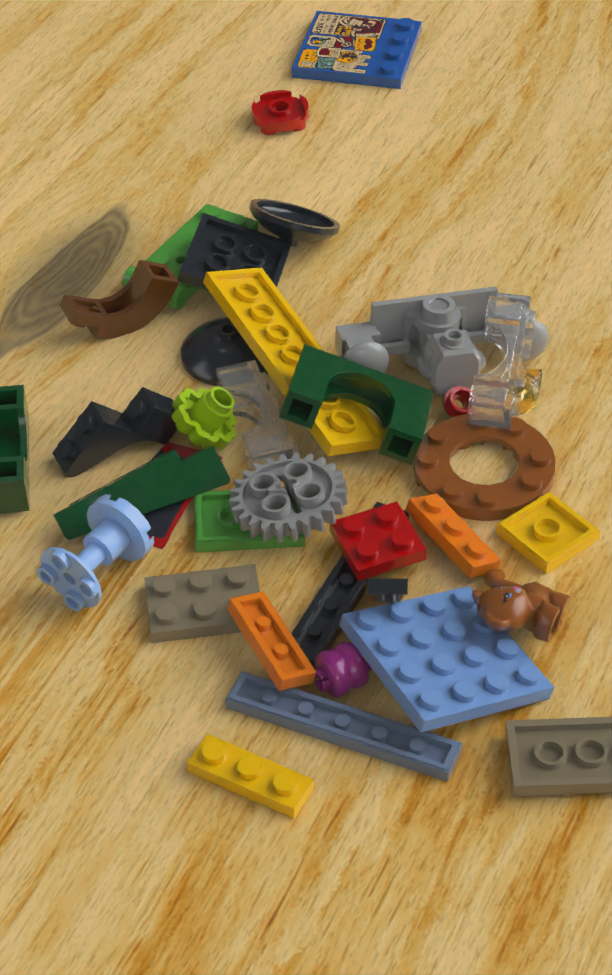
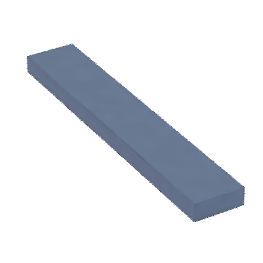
(345, 726)

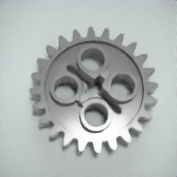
(266, 508)

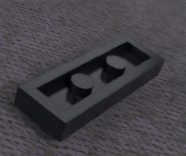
(387, 588)

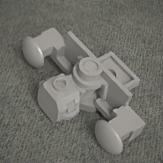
(430, 335)

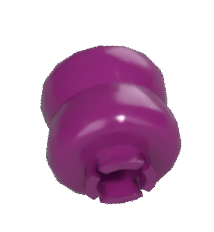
(341, 670)

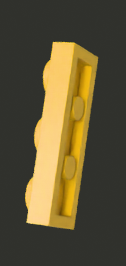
(250, 775)

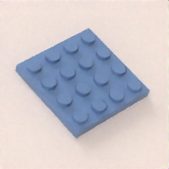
(444, 659)

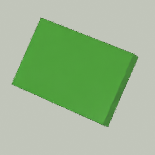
(218, 531)

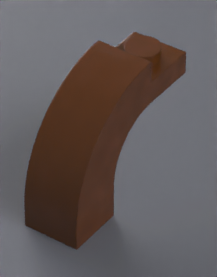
(128, 309)

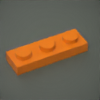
(452, 535)
(271, 641)

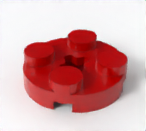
(280, 112)

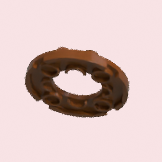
(481, 501)

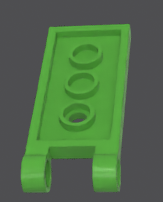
(176, 247)

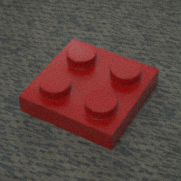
(378, 541)

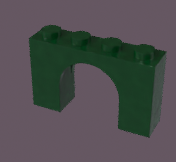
(397, 403)

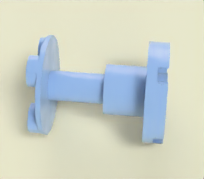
(116, 532)

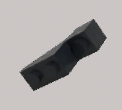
(105, 431)

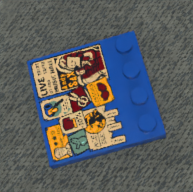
(357, 49)

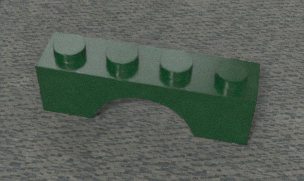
(14, 450)

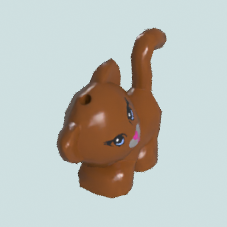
(515, 606)

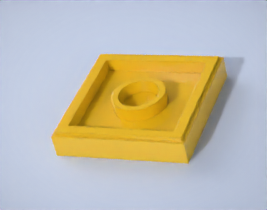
(547, 532)

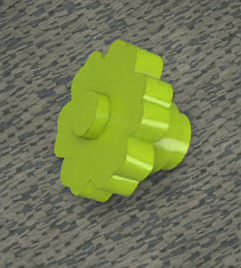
(206, 416)

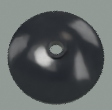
(293, 221)
(212, 347)

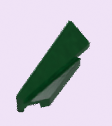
(151, 487)

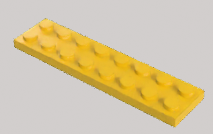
(277, 340)

